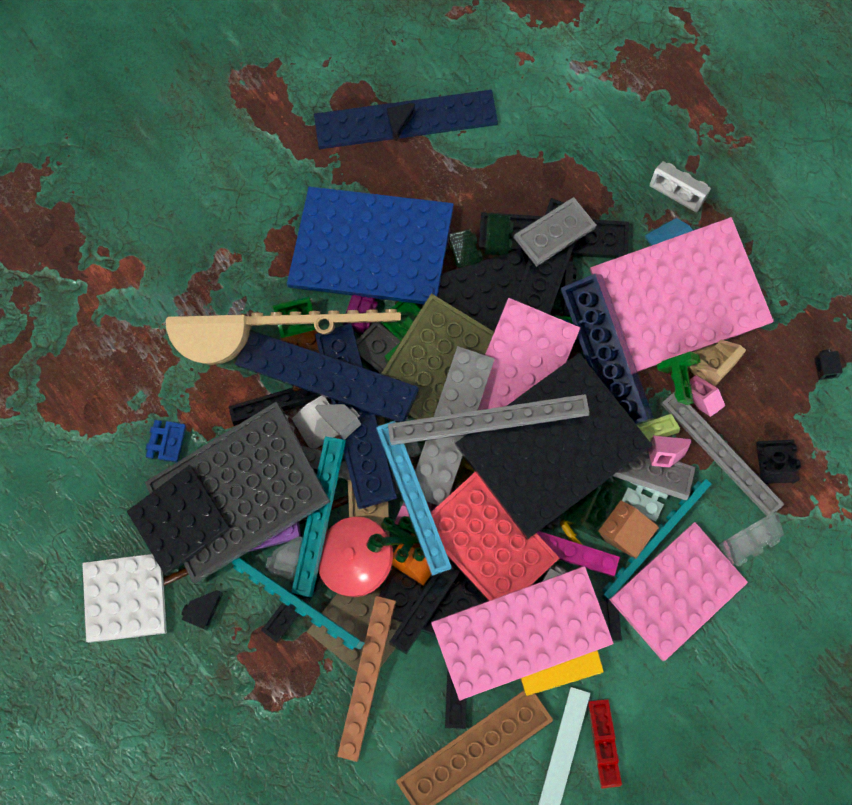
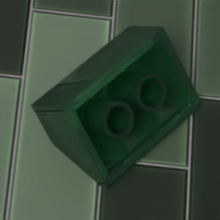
(595, 508)

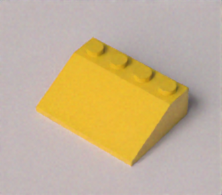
(563, 673)

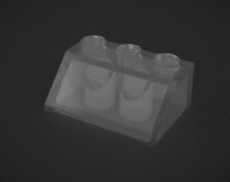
(752, 539)

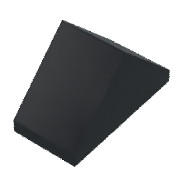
(399, 118)

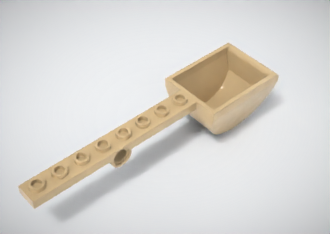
(222, 337)

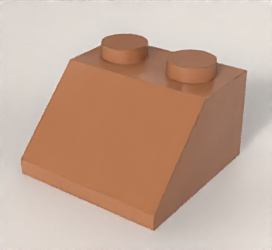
(628, 529)

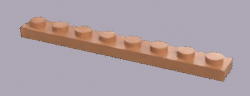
(366, 678)

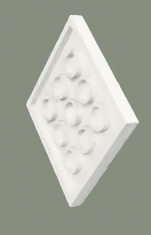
(123, 598)

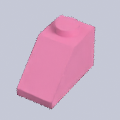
(706, 396)

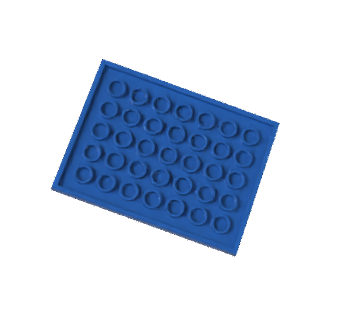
(370, 245)

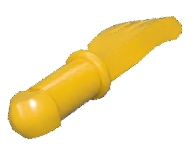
(569, 532)

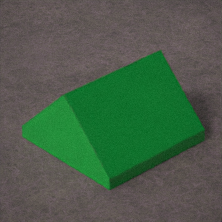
(300, 305)

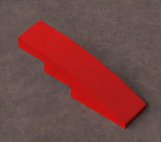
(604, 743)

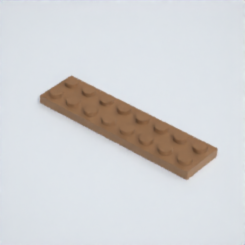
(474, 750)

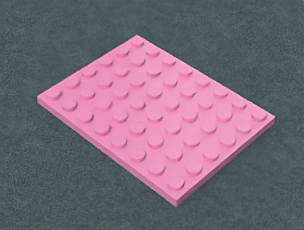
(684, 293)

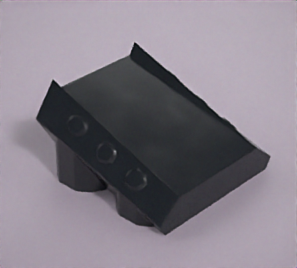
(778, 461)

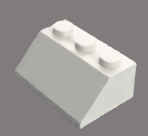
(679, 186)

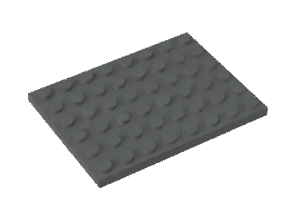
(257, 482)

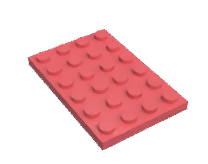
(487, 541)

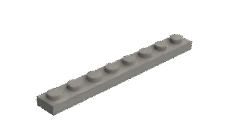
(723, 455)

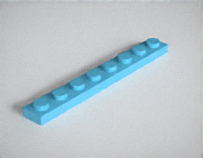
(415, 503)

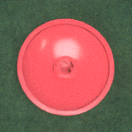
(347, 562)

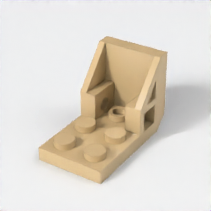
(717, 361)

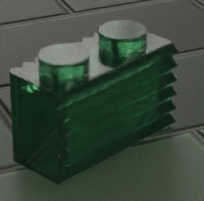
(498, 234)
(464, 248)

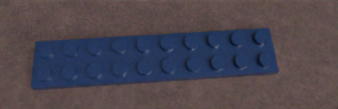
(430, 117)
(328, 377)
(363, 447)

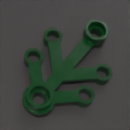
(376, 541)

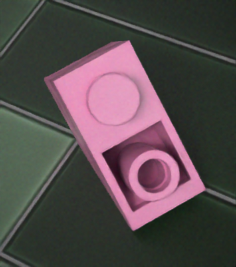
(667, 450)

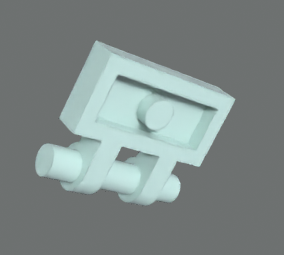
(648, 506)

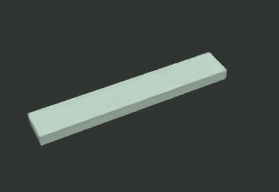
(564, 747)

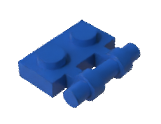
(171, 441)

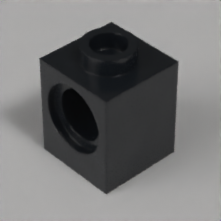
(828, 364)

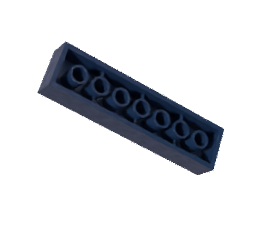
(605, 344)

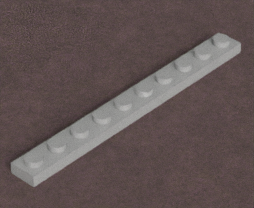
(488, 419)

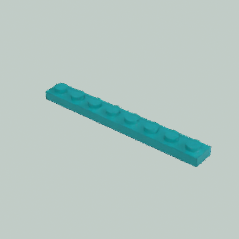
(674, 517)
(318, 521)
(301, 606)

